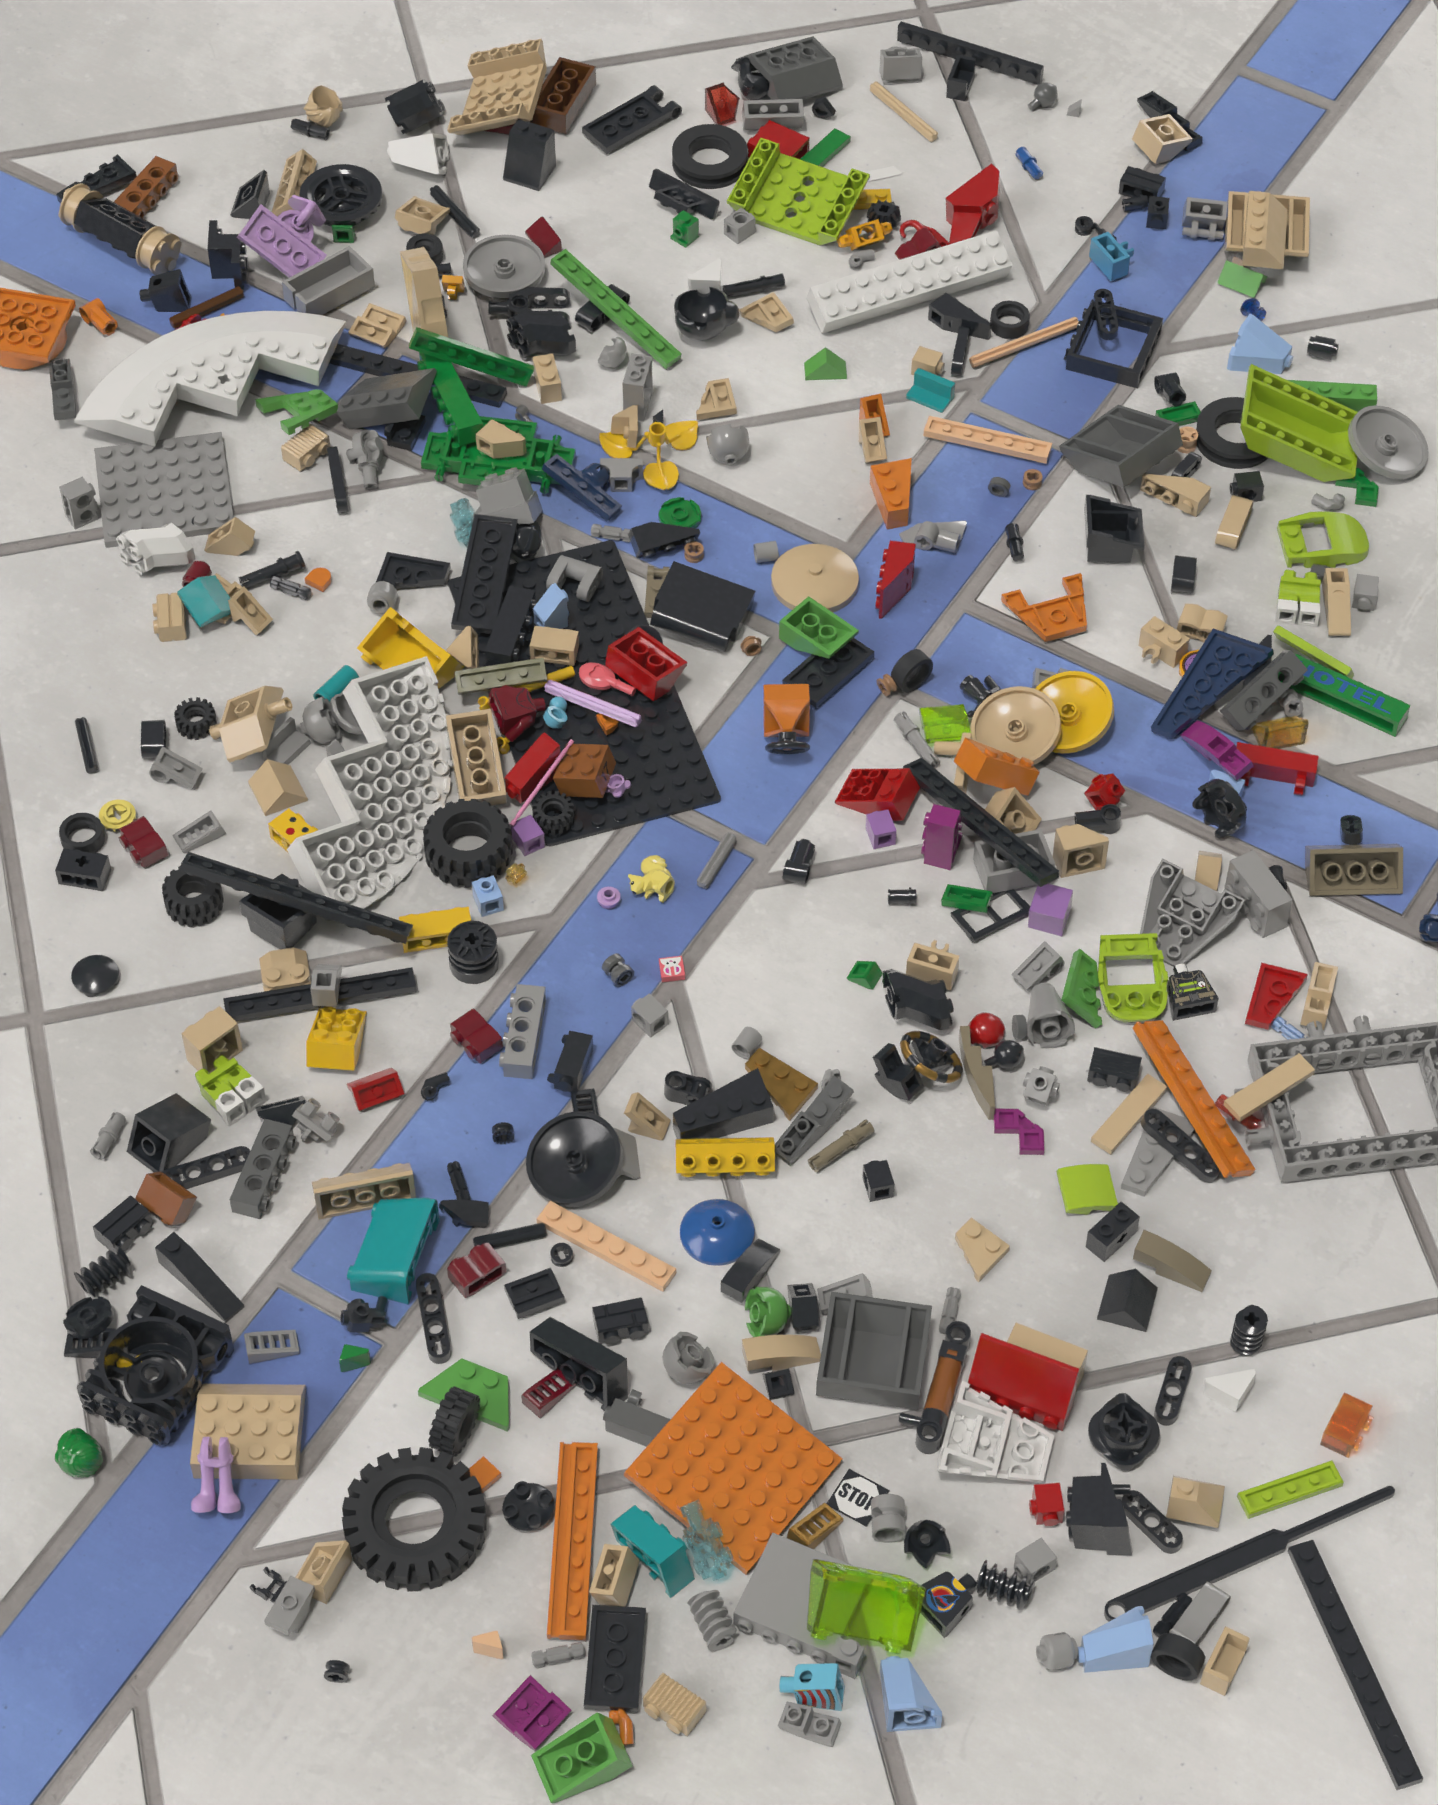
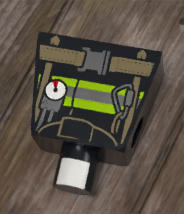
(1190, 994)

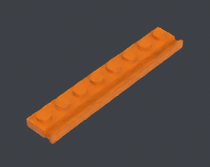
(1194, 1099)
(572, 1541)

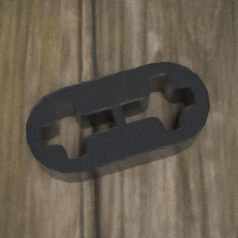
(1188, 465)
(1351, 829)

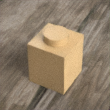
(928, 360)

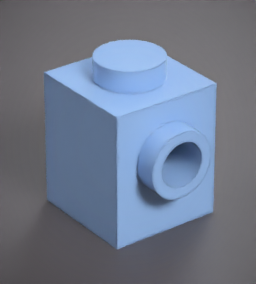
(487, 896)

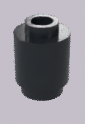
(1322, 347)

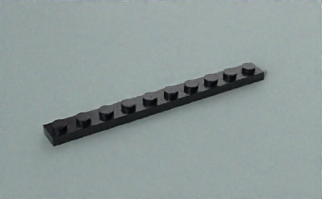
(383, 365)
(983, 823)
(296, 897)
(1355, 1665)

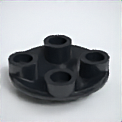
(95, 974)
(528, 1506)

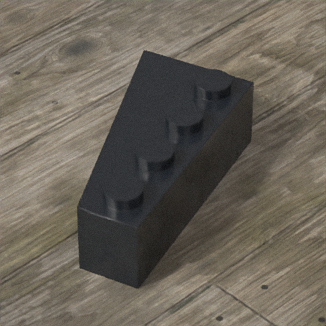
(727, 1110)
(581, 1361)

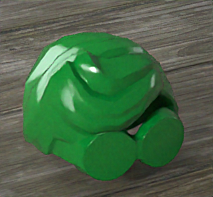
(78, 1453)

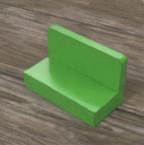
(1241, 279)

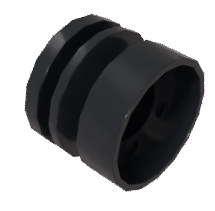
(473, 952)

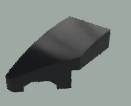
(467, 1212)

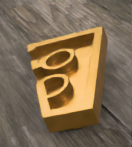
(783, 1083)

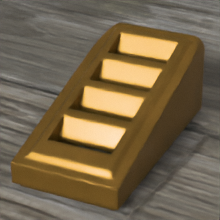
(798, 1531)

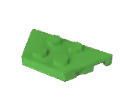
(471, 1377)

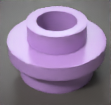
(608, 902)

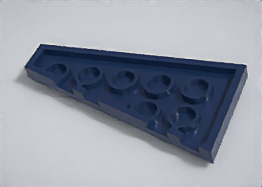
(1214, 671)

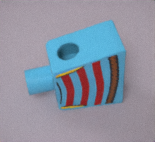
(816, 1686)

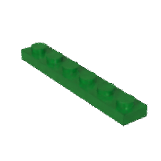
(471, 357)

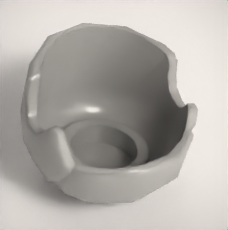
(613, 355)

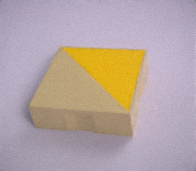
(423, 291)

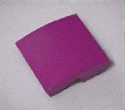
(531, 1713)

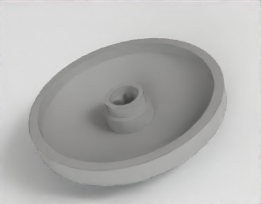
(503, 265)
(1388, 442)

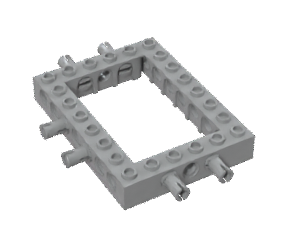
(1338, 1053)

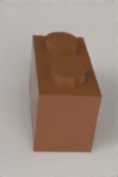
(165, 1198)

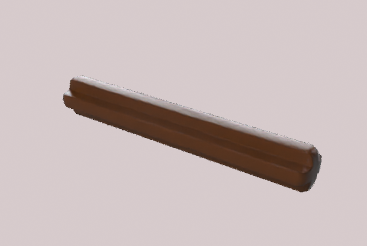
(208, 306)

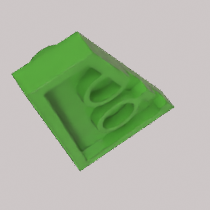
(1081, 988)

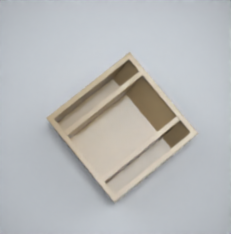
(1296, 229)
(261, 1427)

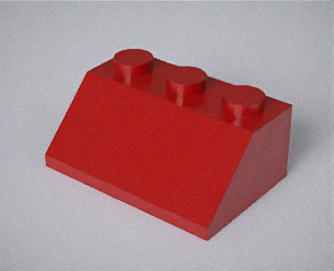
(645, 663)

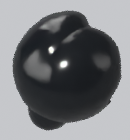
(704, 315)

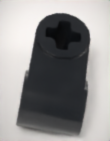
(688, 1087)

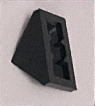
(281, 1110)

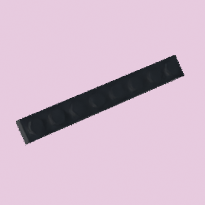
(984, 56)
(299, 997)

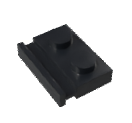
(534, 1293)

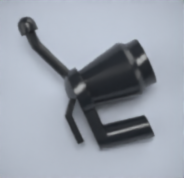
(975, 689)

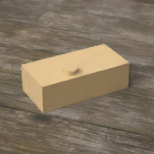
(476, 757)

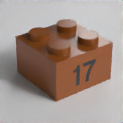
(585, 770)

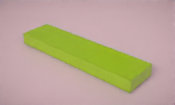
(1312, 651)
(1290, 1489)

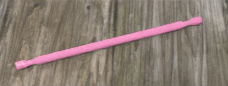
(541, 783)

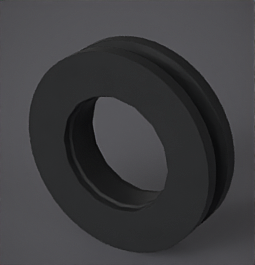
(711, 137)
(1215, 447)

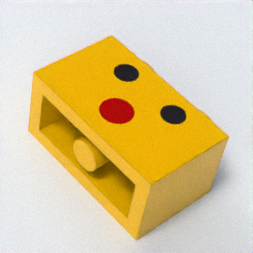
(288, 827)

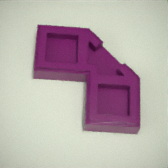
(1014, 1122)

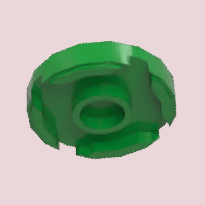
(680, 513)

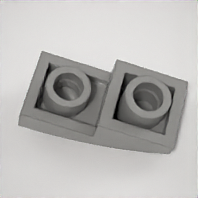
(809, 1725)

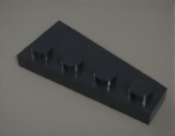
(106, 178)

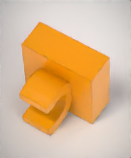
(452, 285)

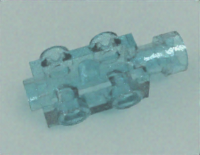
(462, 519)
(711, 1545)

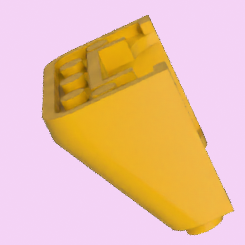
(398, 642)

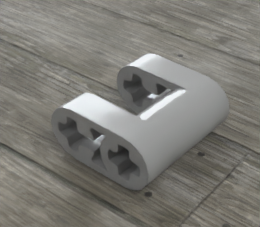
(578, 570)

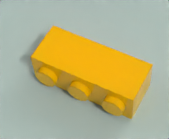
(432, 928)

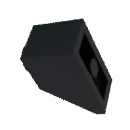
(803, 1306)

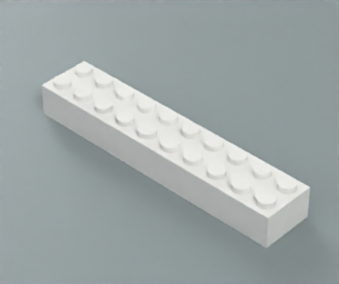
(909, 281)

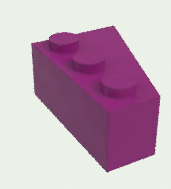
(941, 836)

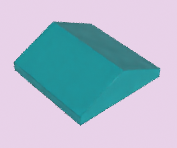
(205, 600)

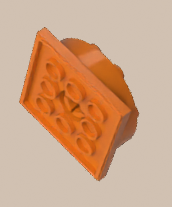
(32, 328)

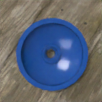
(716, 1243)

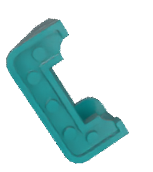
(393, 1247)

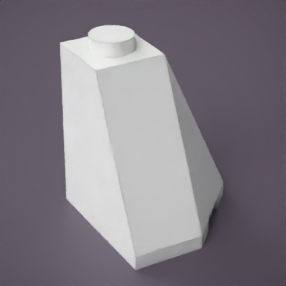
(421, 152)

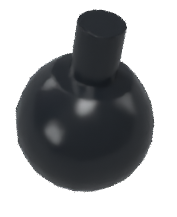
(1006, 1054)

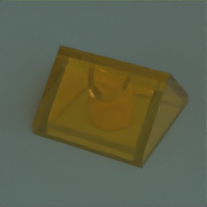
(1281, 732)

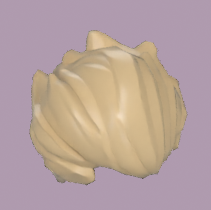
(323, 106)

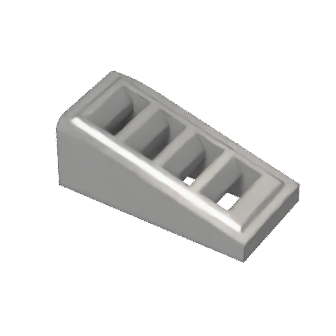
(201, 823)
(265, 1354)

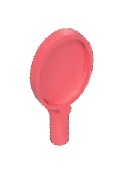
(602, 678)

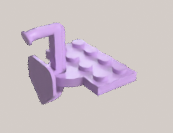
(282, 239)

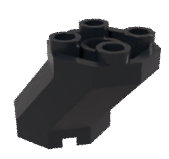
(415, 106)
(540, 334)
(917, 999)

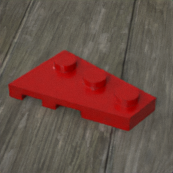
(1272, 993)

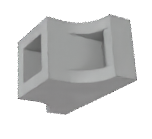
(623, 472)
(291, 1606)

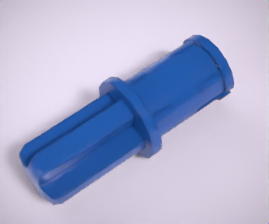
(1029, 162)

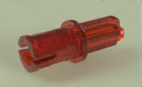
(1250, 1122)

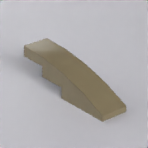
(978, 1076)

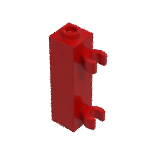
(1280, 765)

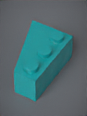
(655, 1548)

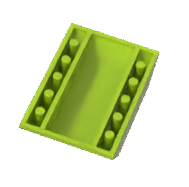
(1297, 427)

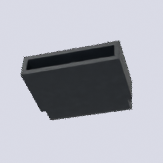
(701, 606)

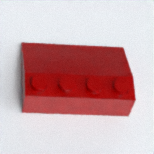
(1024, 1381)

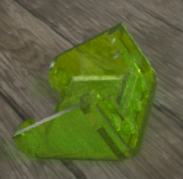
(863, 1604)

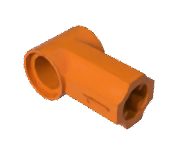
(96, 313)

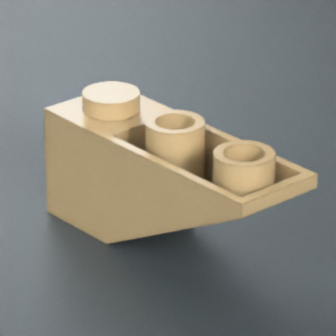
(1179, 492)
(1337, 601)

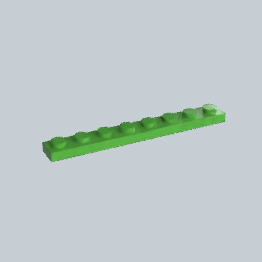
(615, 308)

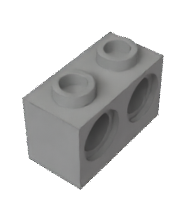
(79, 502)

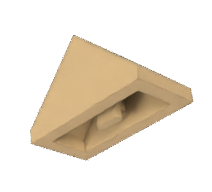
(465, 648)
(1208, 869)

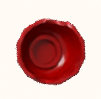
(986, 1030)

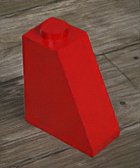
(531, 768)

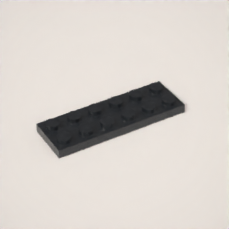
(484, 573)

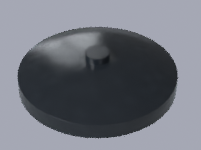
(574, 1159)

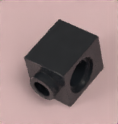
(1247, 485)
(878, 1180)

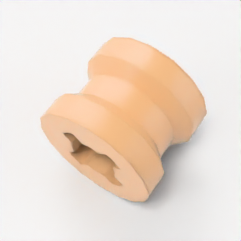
(1189, 437)

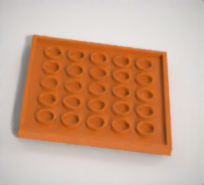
(740, 1461)

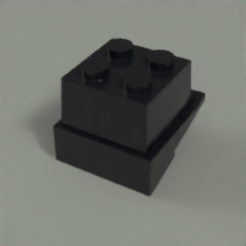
(1112, 530)
(277, 923)
(1096, 1515)

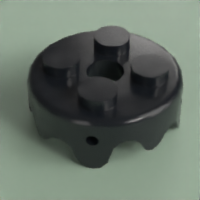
(1221, 807)

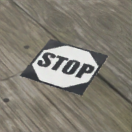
(854, 1497)

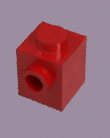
(1047, 1504)

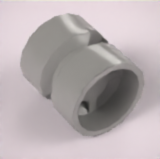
(888, 1518)

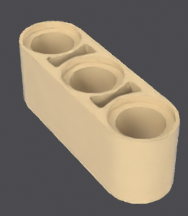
(1234, 522)

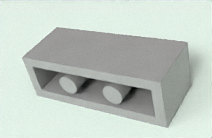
(782, 111)

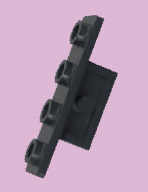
(682, 196)

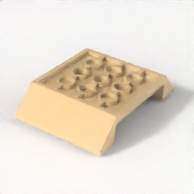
(503, 87)

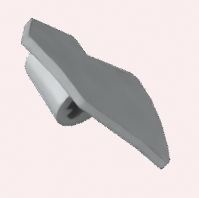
(936, 535)

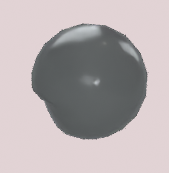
(1045, 95)

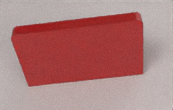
(376, 1088)

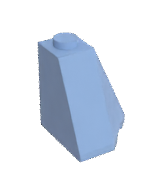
(1259, 347)
(1118, 1644)
(906, 1698)

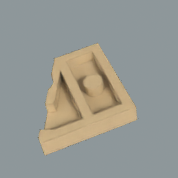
(717, 400)

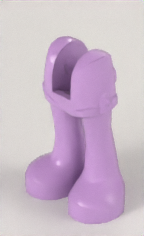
(206, 1500)

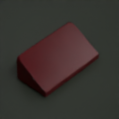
(544, 237)

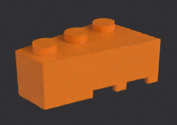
(892, 491)
(996, 767)

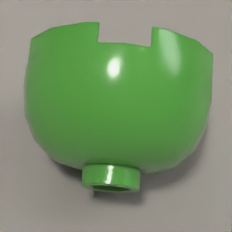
(767, 1311)

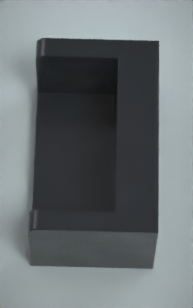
(961, 78)

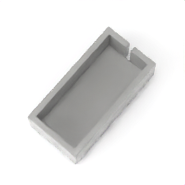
(329, 283)

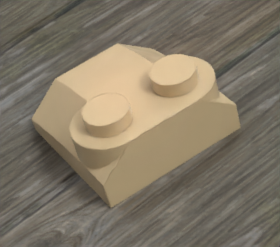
(420, 216)
(284, 969)

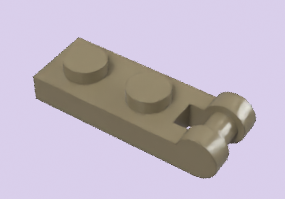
(653, 587)

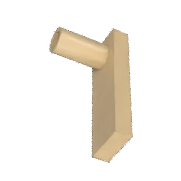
(952, 748)

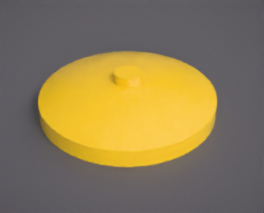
(1083, 707)

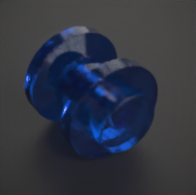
(1252, 306)

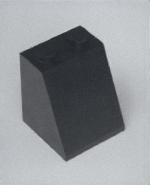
(529, 155)
(167, 1133)

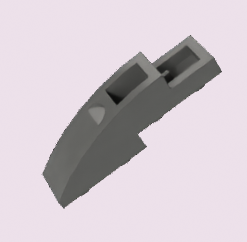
(62, 389)
(814, 1122)

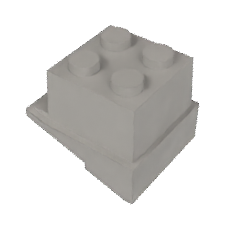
(509, 497)

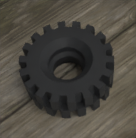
(454, 1421)

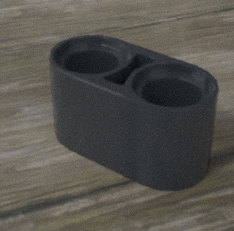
(1183, 574)
(152, 738)

